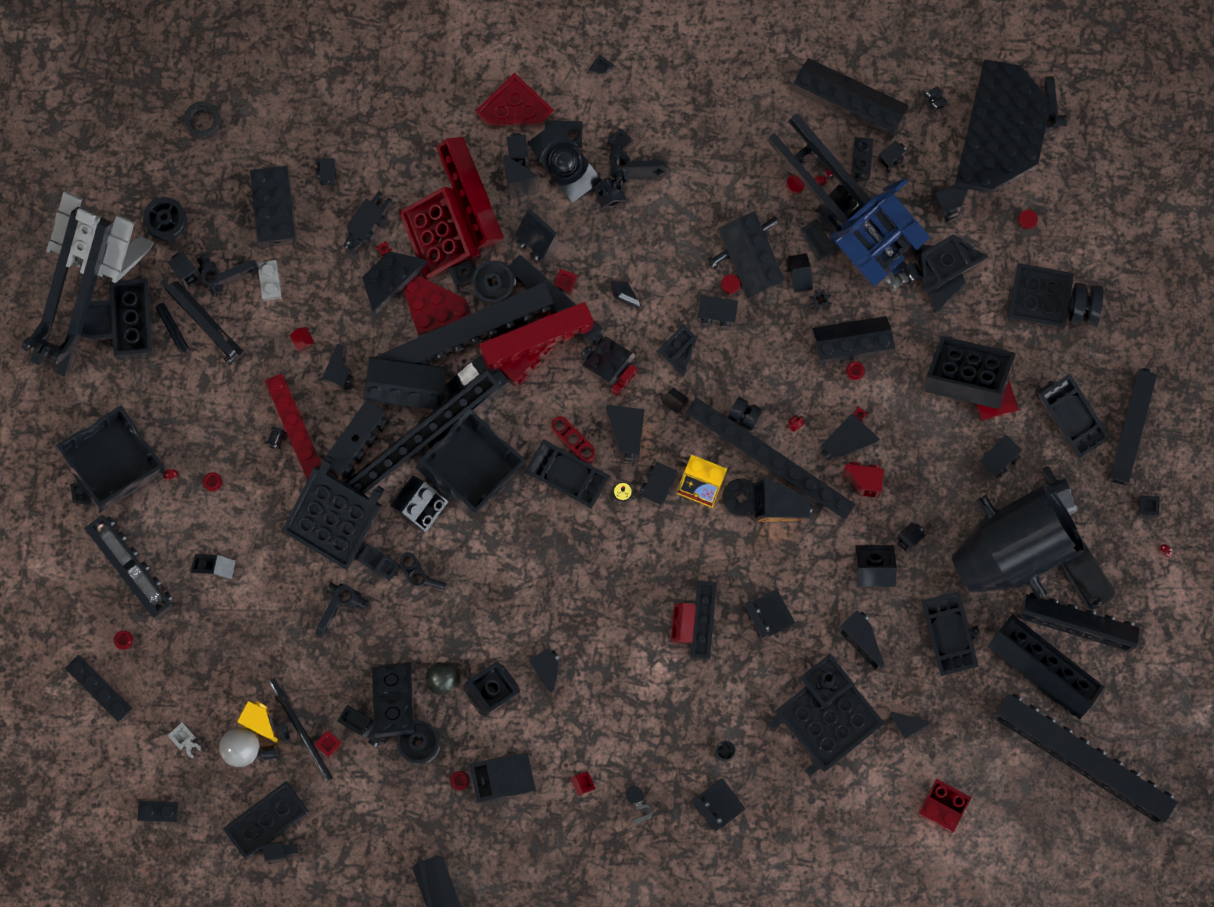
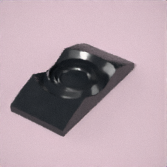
(564, 161)
(1073, 416)
(567, 474)
(950, 633)

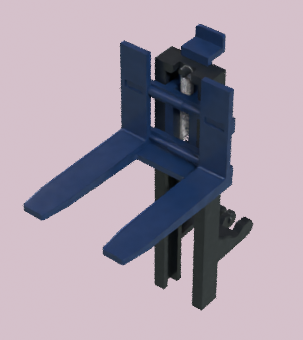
(869, 248)

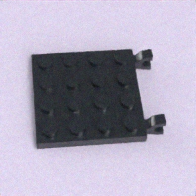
(332, 516)
(830, 731)

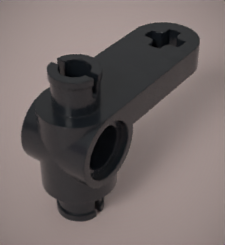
(1050, 92)
(623, 169)
(207, 268)
(353, 602)

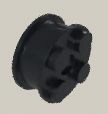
(167, 229)

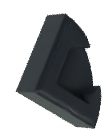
(601, 66)
(620, 138)
(284, 733)

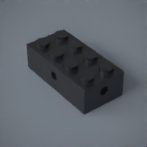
(273, 206)
(356, 439)

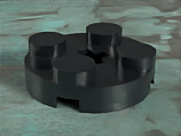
(732, 503)

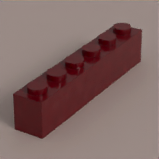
(470, 192)
(536, 336)
(293, 423)

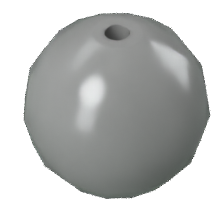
(239, 747)

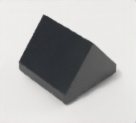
(675, 400)

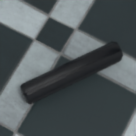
(172, 328)

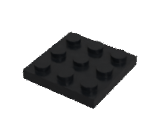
(1040, 296)

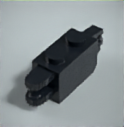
(365, 222)

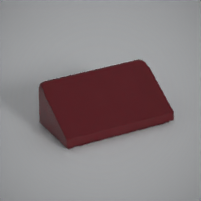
(683, 623)

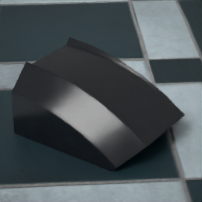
(491, 689)

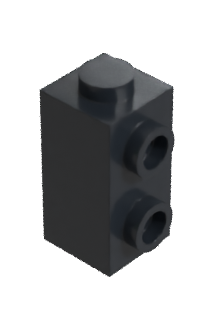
(861, 158)

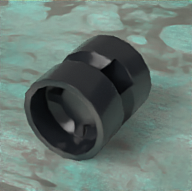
(738, 412)

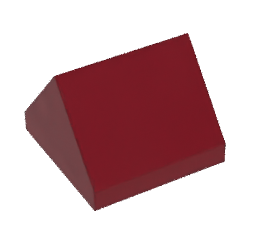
(301, 338)

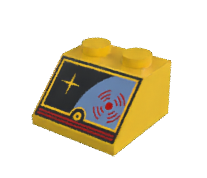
(701, 481)
(258, 720)

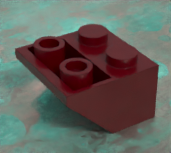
(864, 479)
(944, 806)

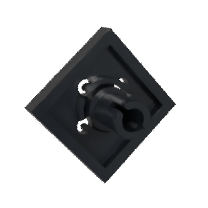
(840, 683)

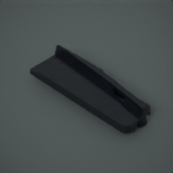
(204, 320)
(1090, 577)
(441, 886)

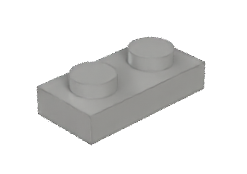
(269, 280)

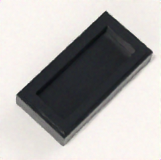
(818, 240)
(356, 721)

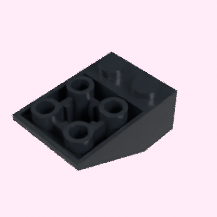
(502, 778)

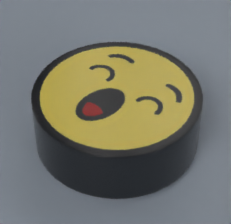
(622, 492)

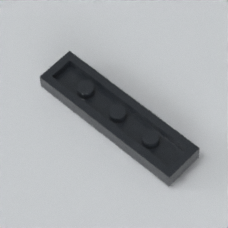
(703, 620)
(99, 688)

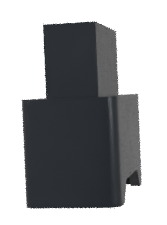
(279, 852)

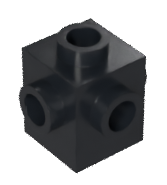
(609, 193)

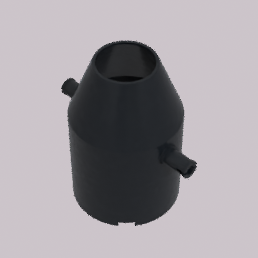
(1017, 543)

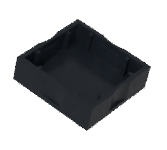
(109, 459)
(470, 464)

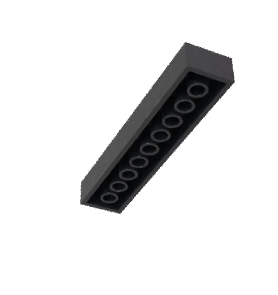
(1084, 759)

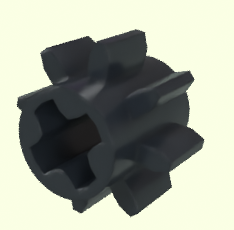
(822, 295)

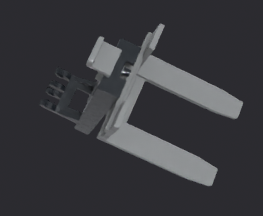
(81, 241)

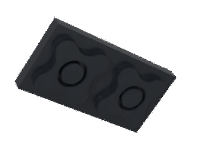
(393, 700)
(266, 820)

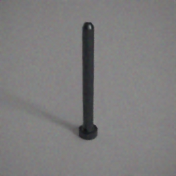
(712, 262)

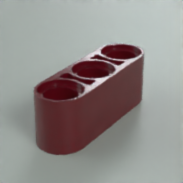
(569, 431)

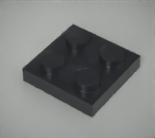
(608, 360)

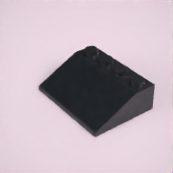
(970, 372)

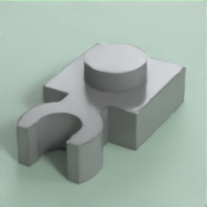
(183, 738)

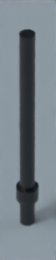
(281, 697)

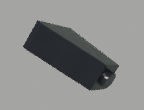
(848, 439)

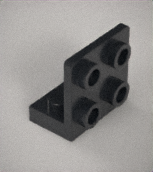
(768, 614)
(718, 805)

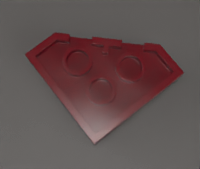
(514, 105)
(433, 305)

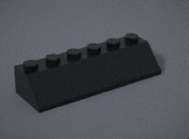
(850, 98)
(1079, 623)
(1046, 666)

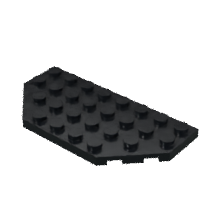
(1003, 128)

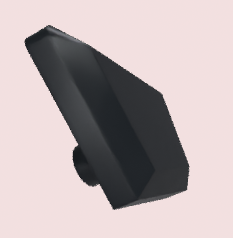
(624, 293)
(78, 495)

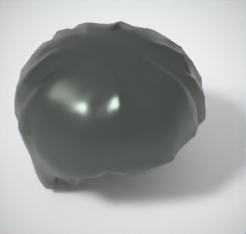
(442, 678)

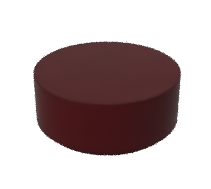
(795, 185)
(1028, 219)
(730, 284)

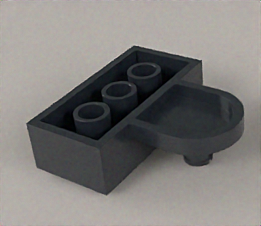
(125, 319)

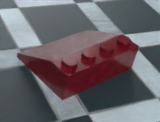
(439, 232)

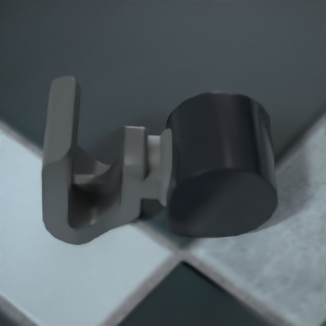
(909, 275)
(635, 796)

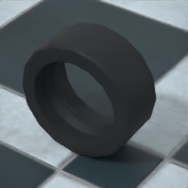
(200, 106)

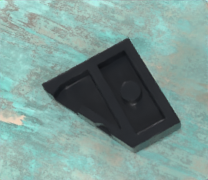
(678, 349)

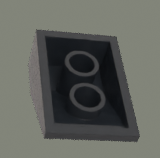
(536, 237)
(469, 373)
(860, 636)

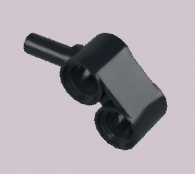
(1061, 489)
(416, 569)

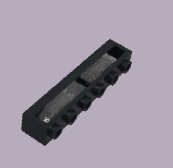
(129, 567)

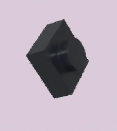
(1149, 505)

